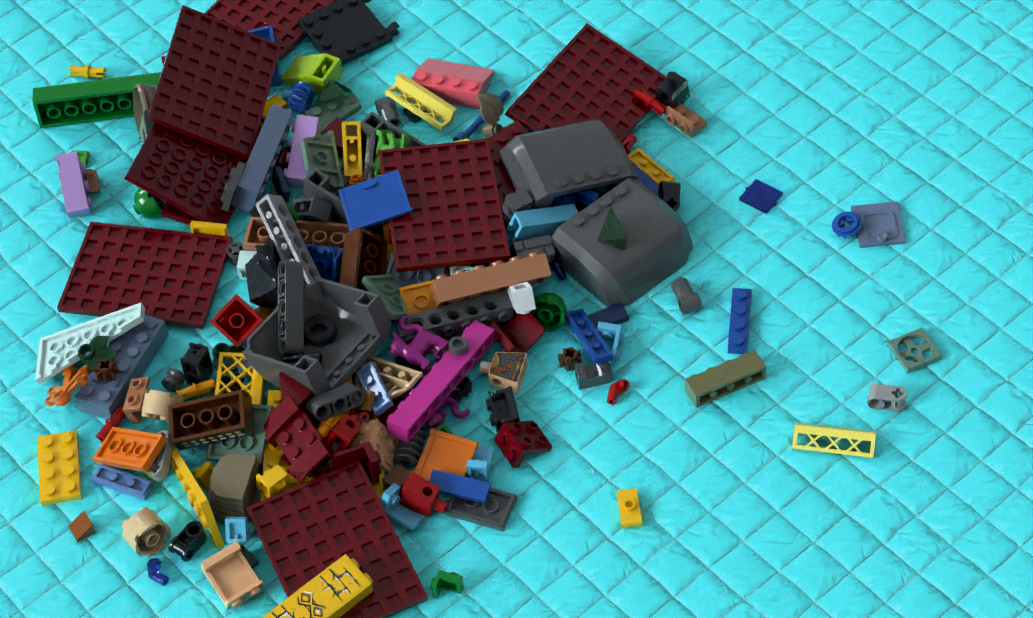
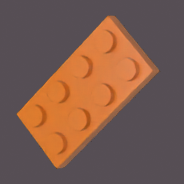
(130, 449)

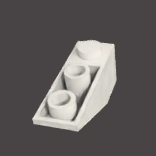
(521, 297)

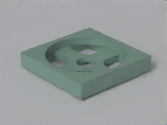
(920, 360)

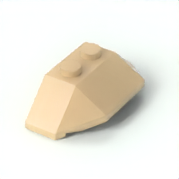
(396, 378)

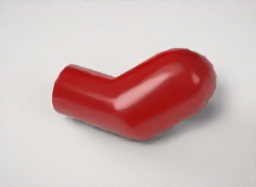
(616, 389)
(365, 415)

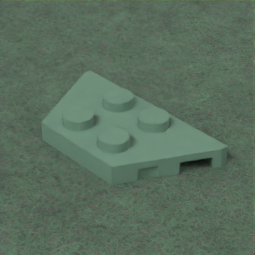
(322, 154)

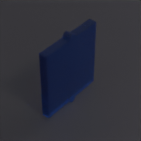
(761, 196)

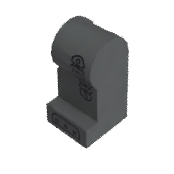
(593, 375)

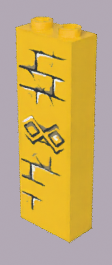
(328, 593)

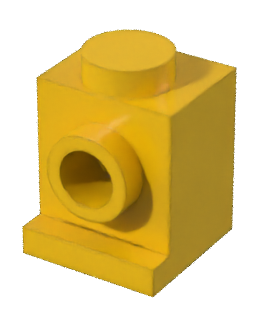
(272, 481)

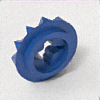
(852, 219)

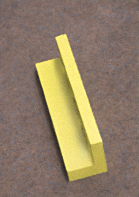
(423, 100)
(834, 432)

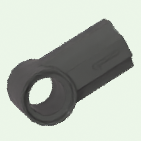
(387, 109)
(687, 299)

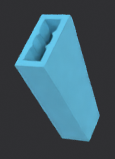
(538, 222)

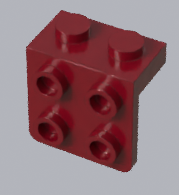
(519, 333)
(520, 438)
(365, 453)

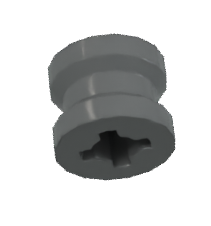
(233, 252)
(173, 380)

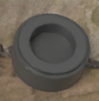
(458, 346)

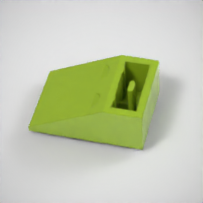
(313, 69)

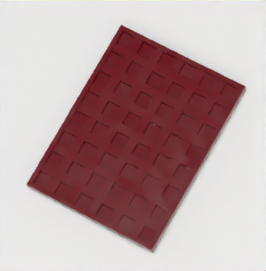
(262, 13)
(214, 82)
(588, 82)
(453, 203)
(162, 269)
(334, 517)

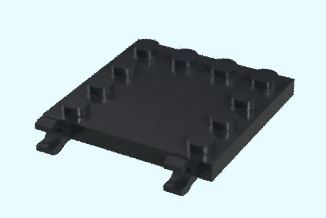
(346, 29)

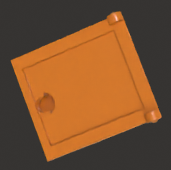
(445, 454)

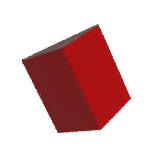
(237, 320)

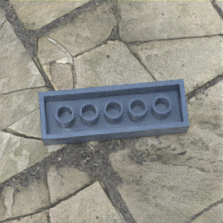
(262, 158)
(134, 354)

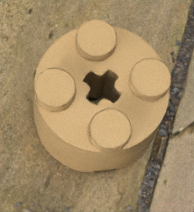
(156, 404)
(145, 532)

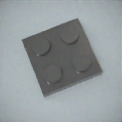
(231, 185)

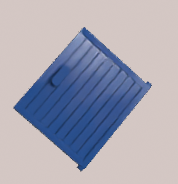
(375, 200)

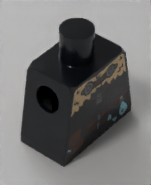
(673, 90)

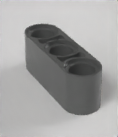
(335, 401)

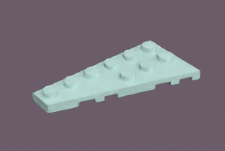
(61, 348)

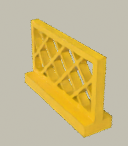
(257, 384)

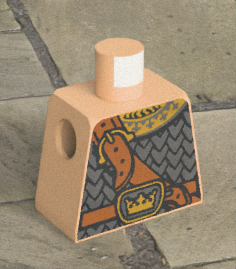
(506, 370)

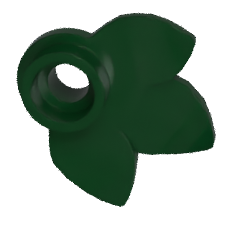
(223, 347)
(98, 352)

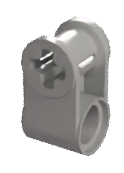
(885, 397)

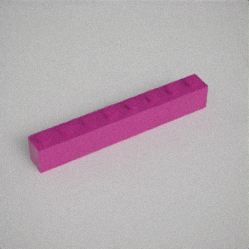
(439, 383)

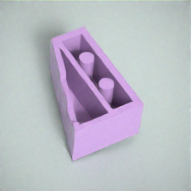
(74, 184)

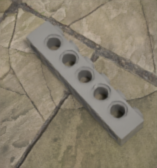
(286, 235)

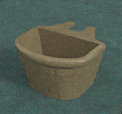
(142, 101)
(234, 486)

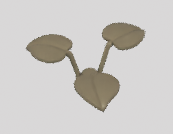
(490, 108)

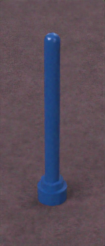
(473, 127)

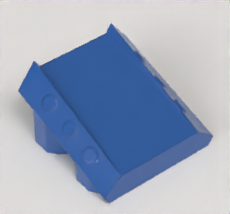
(327, 261)

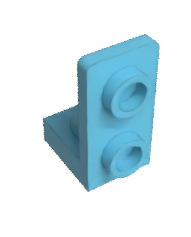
(612, 333)
(480, 465)
(396, 511)
(238, 530)

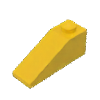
(352, 148)

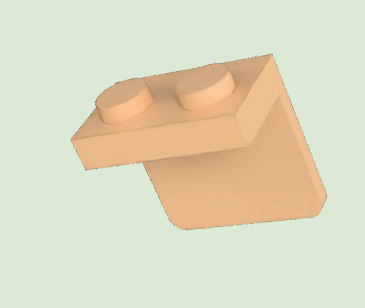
(380, 440)

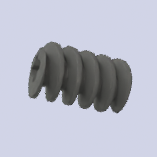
(409, 454)

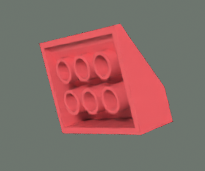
(454, 81)

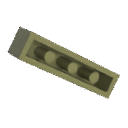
(725, 378)

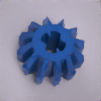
(301, 96)

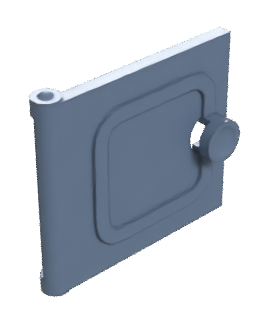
(879, 224)

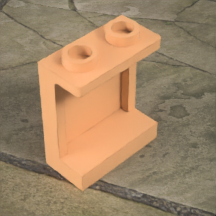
(231, 576)

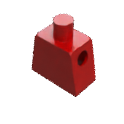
(345, 430)
(421, 496)

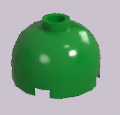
(147, 204)
(550, 310)

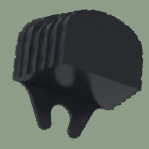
(263, 276)

